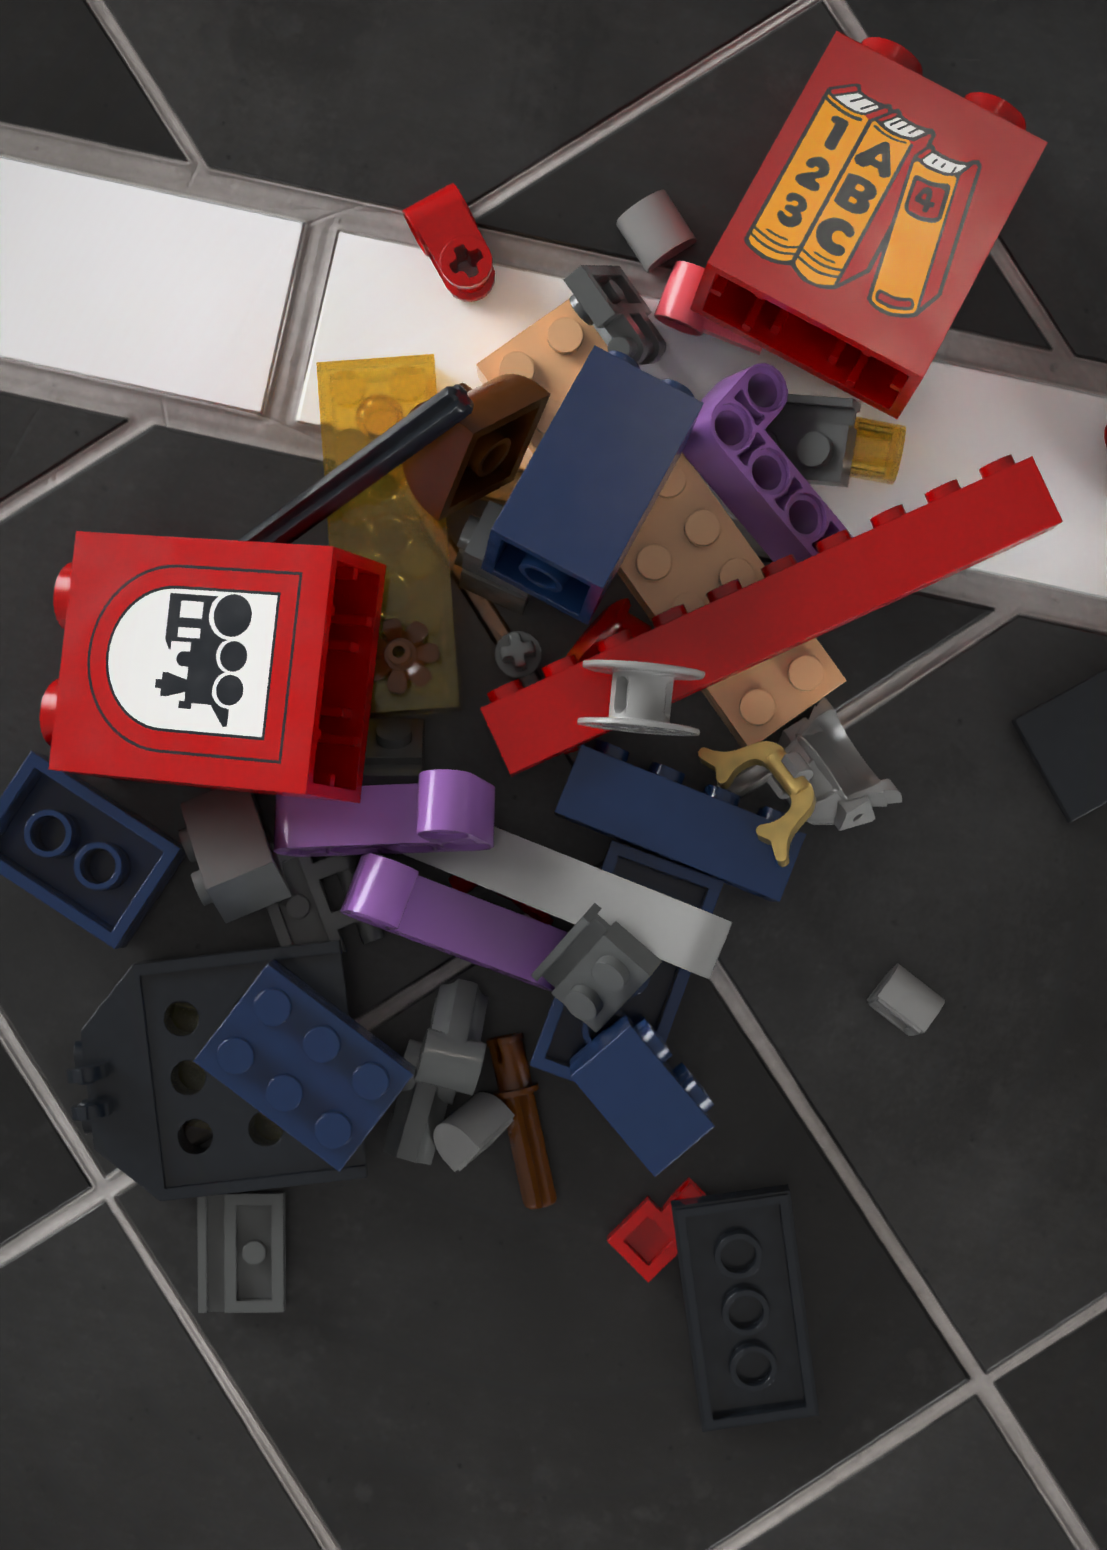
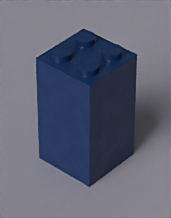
(591, 483)

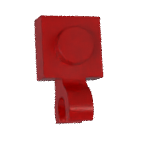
(648, 1233)

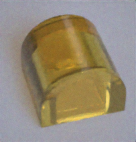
(877, 450)

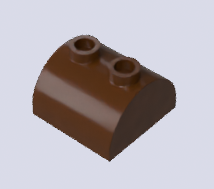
(480, 449)

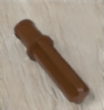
(525, 1132)

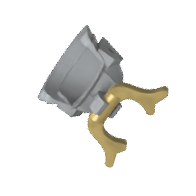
(814, 775)

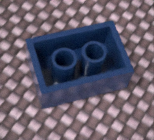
(82, 851)
(305, 1064)

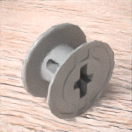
(641, 697)

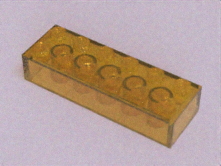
(387, 522)

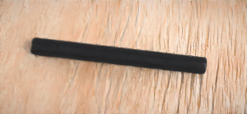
(365, 467)

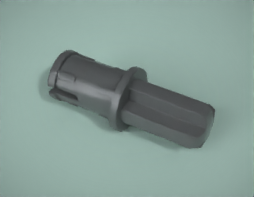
(518, 654)

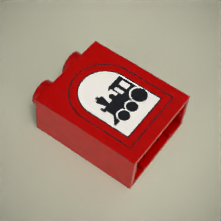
(215, 664)

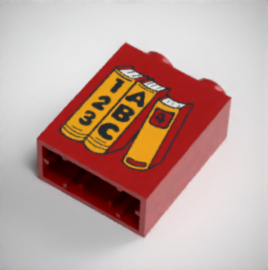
(868, 221)

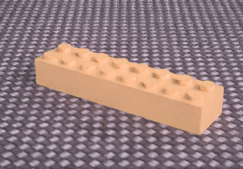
(683, 544)

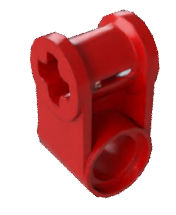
(451, 236)

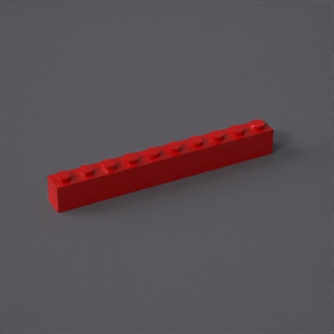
(785, 607)

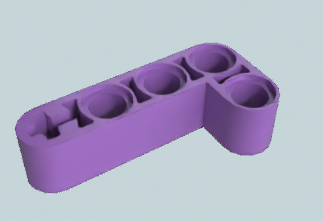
(778, 502)
(437, 814)
(448, 920)

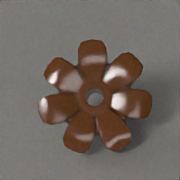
(412, 663)

